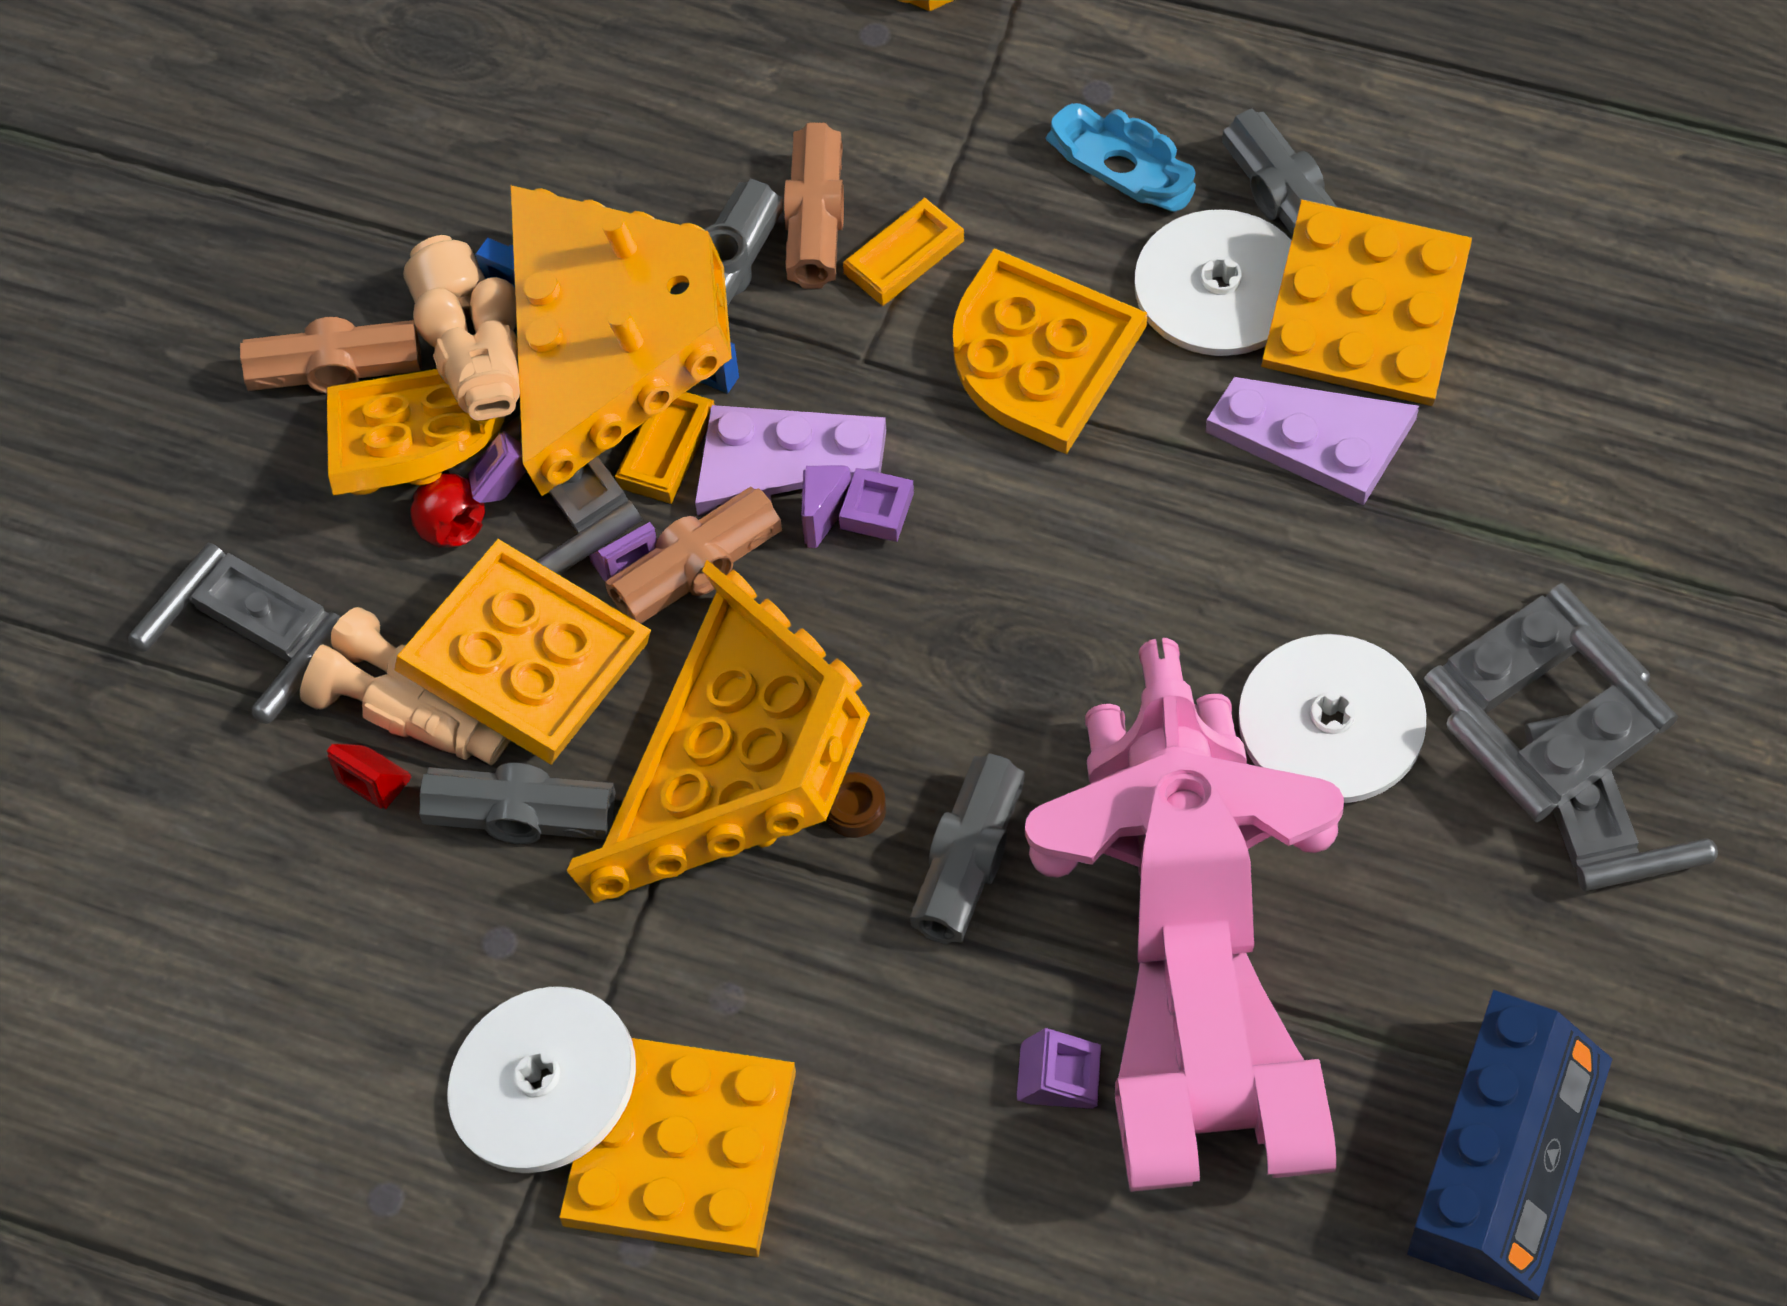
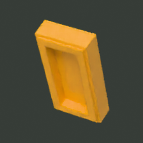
(903, 251)
(665, 448)

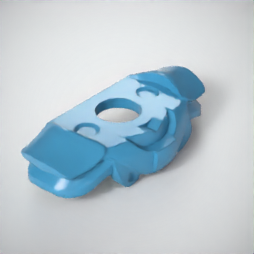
(1091, 139)

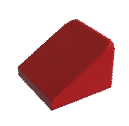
(367, 773)

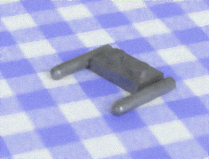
(588, 500)
(252, 607)
(1515, 656)
(1579, 746)
(1603, 838)

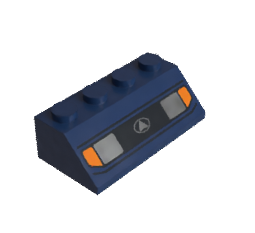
(1512, 1148)

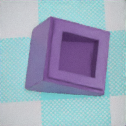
(497, 469)
(822, 500)
(624, 551)
(1058, 1070)

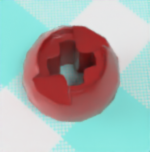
(447, 512)

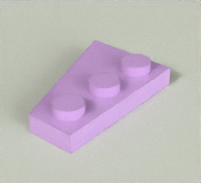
(1314, 433)
(775, 446)

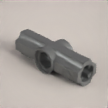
(1275, 171)
(742, 232)
(517, 803)
(967, 849)

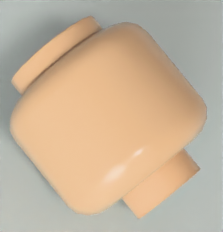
(443, 265)

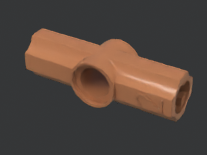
(814, 206)
(330, 354)
(683, 549)

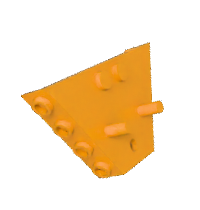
(600, 327)
(739, 752)

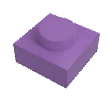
(876, 504)

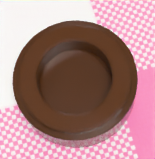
(857, 806)

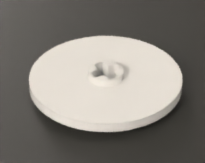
(1188, 305)
(1331, 674)
(578, 1103)

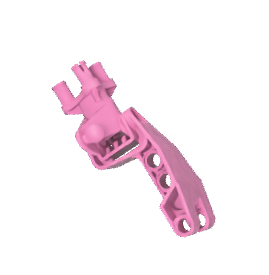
(1201, 1029)

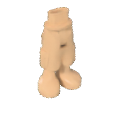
(479, 366)
(391, 698)

